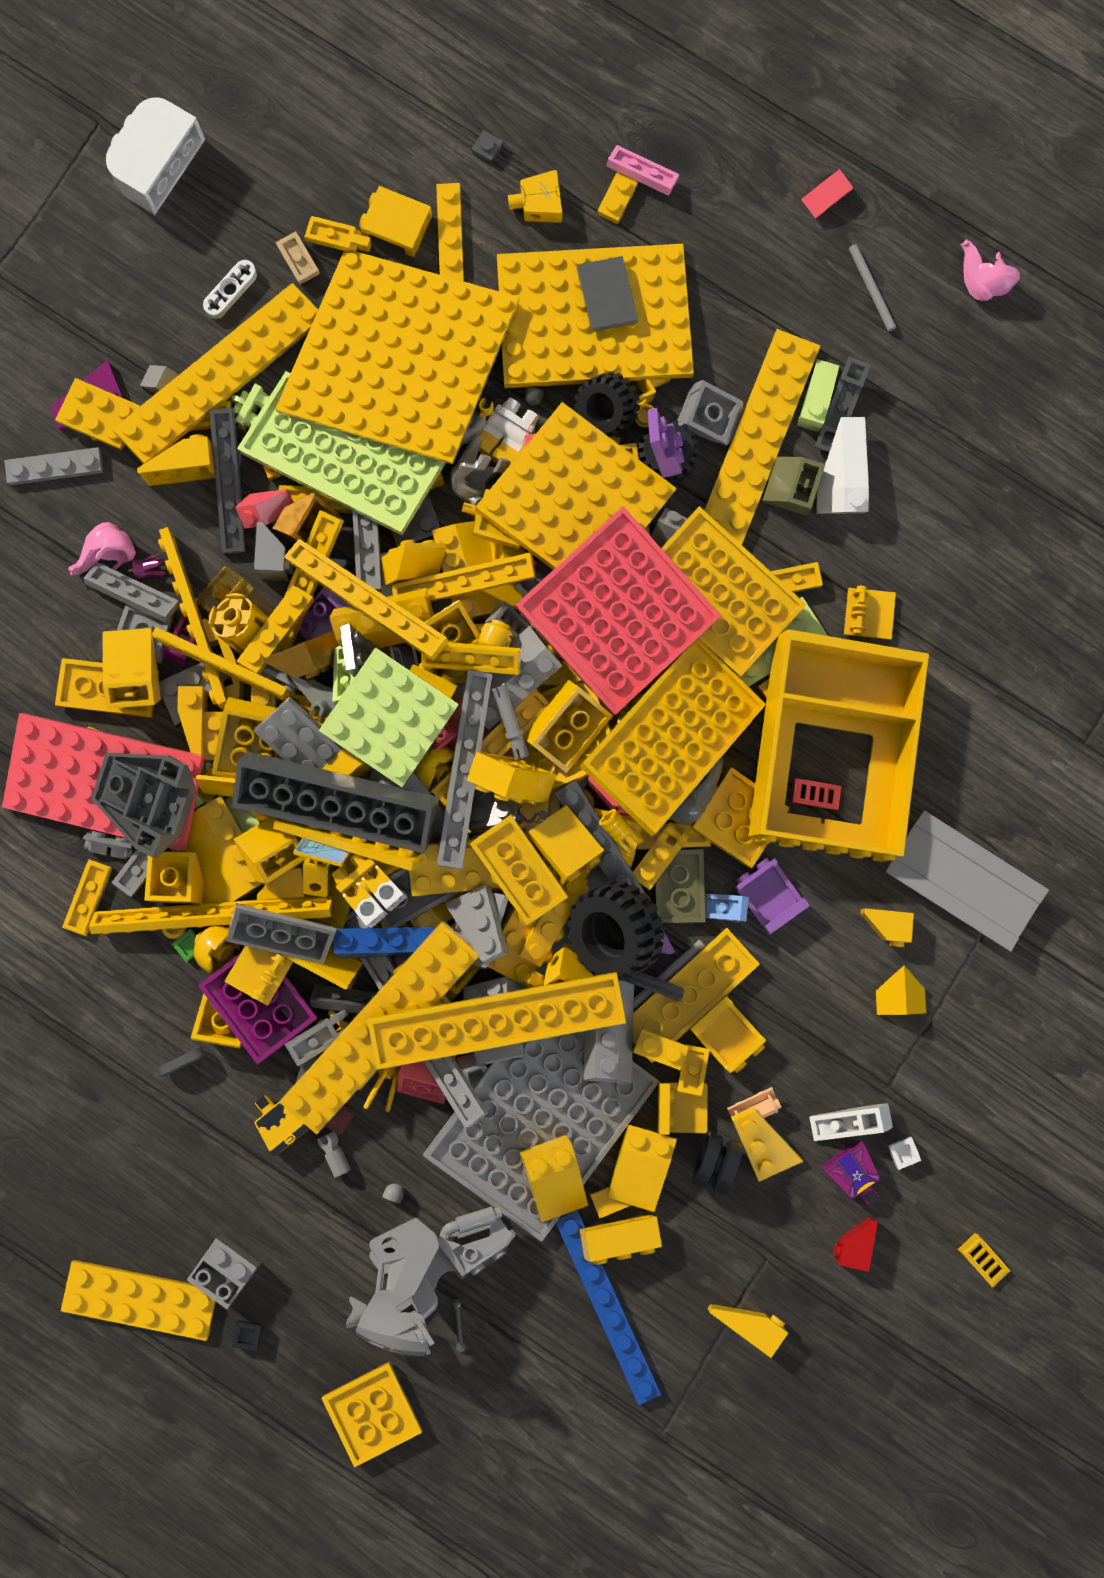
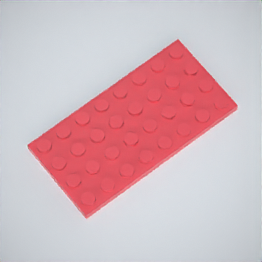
(58, 768)

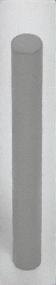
(872, 287)
(670, 971)

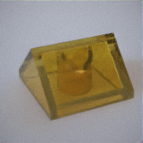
(224, 583)

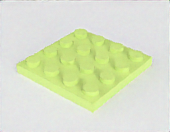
(388, 717)

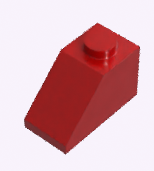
(857, 1245)

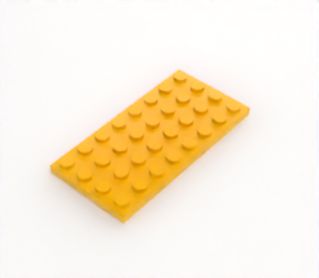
(673, 736)

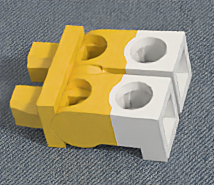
(362, 882)

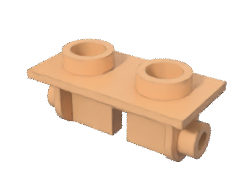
(764, 1102)

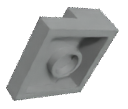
(136, 619)

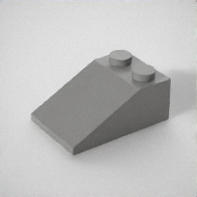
(489, 988)

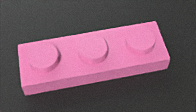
(642, 170)

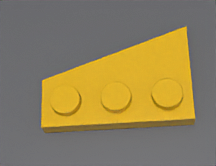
(763, 1145)

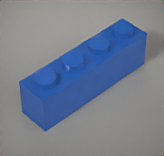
(379, 941)

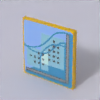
(321, 852)

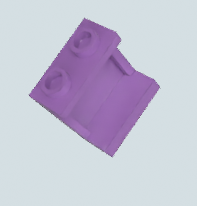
(770, 895)

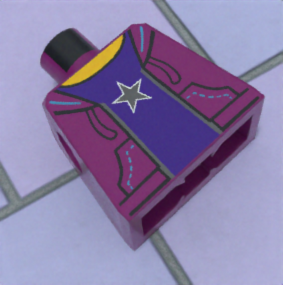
(854, 1172)

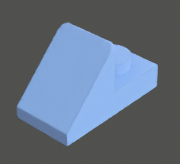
(726, 907)

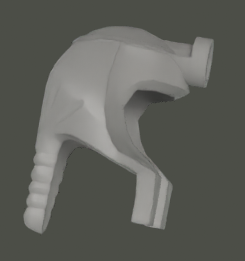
(471, 475)

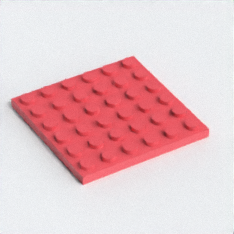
(618, 610)

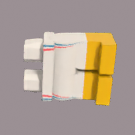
(506, 431)

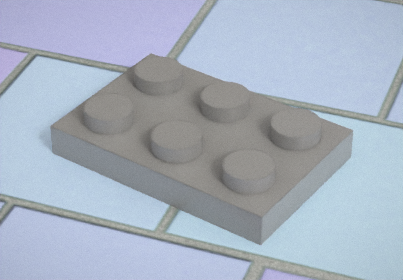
(296, 736)

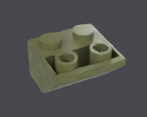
(793, 484)

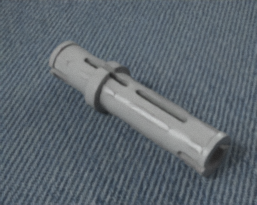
(511, 722)

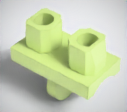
(247, 405)

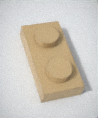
(297, 258)

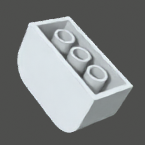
(153, 151)

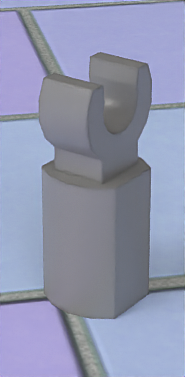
(334, 1155)

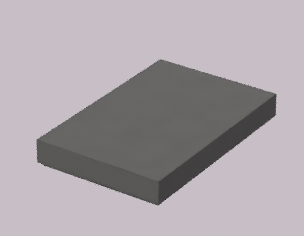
(607, 294)

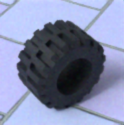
(621, 395)
(689, 449)

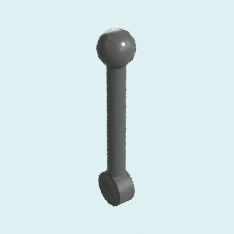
(460, 1346)

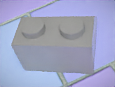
(270, 556)

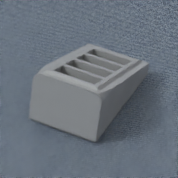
(508, 613)

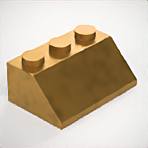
(306, 658)

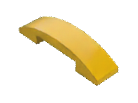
(235, 690)

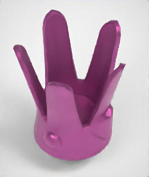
(140, 567)

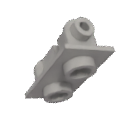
(99, 842)

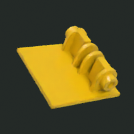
(869, 613)
(258, 973)

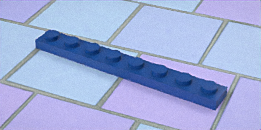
(609, 1312)

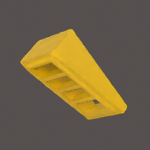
(974, 1241)

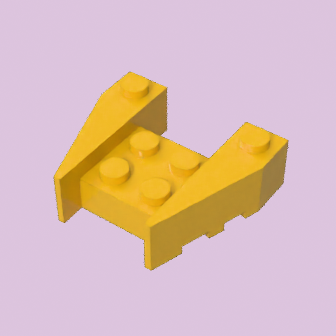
(202, 726)

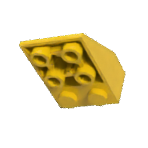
(130, 668)

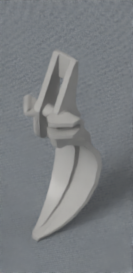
(318, 695)

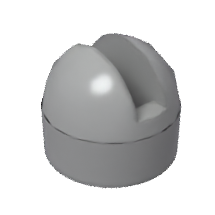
(393, 1193)

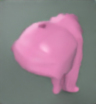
(986, 279)
(104, 543)

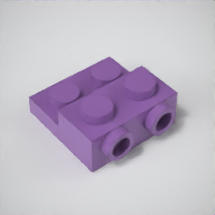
(665, 444)

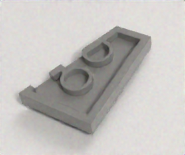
(189, 677)
(480, 922)

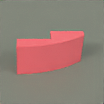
(827, 193)

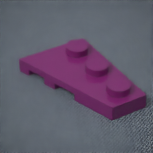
(102, 378)

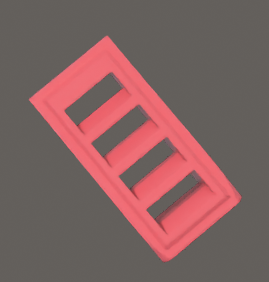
(796, 793)

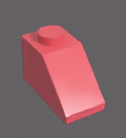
(263, 507)

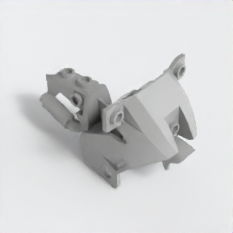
(414, 1273)

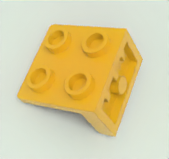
(681, 1112)

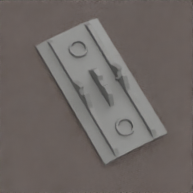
(967, 881)

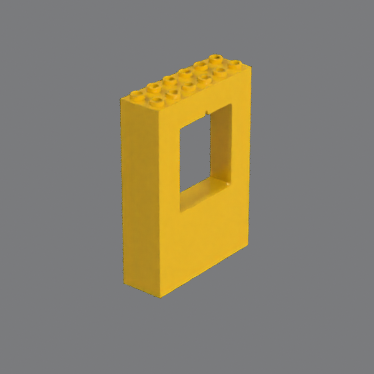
(850, 690)

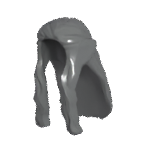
(699, 798)

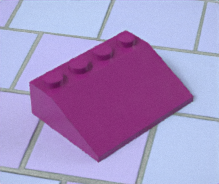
(256, 1025)

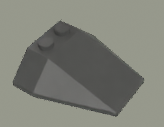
(145, 798)

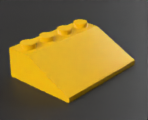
(466, 551)
(238, 735)
(221, 863)

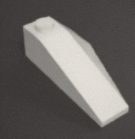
(845, 474)

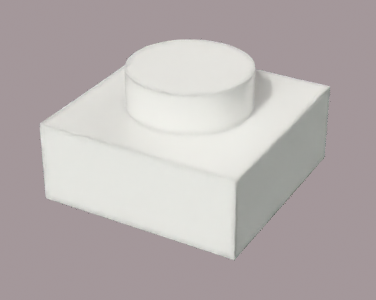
(904, 1153)

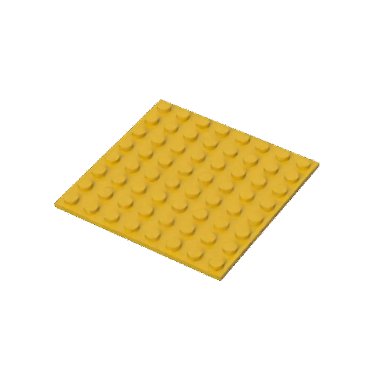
(398, 355)

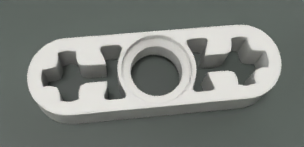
(246, 281)

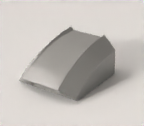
(711, 413)

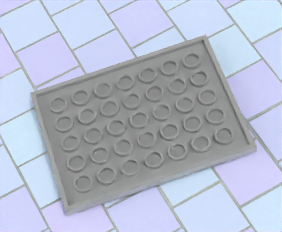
(530, 1104)

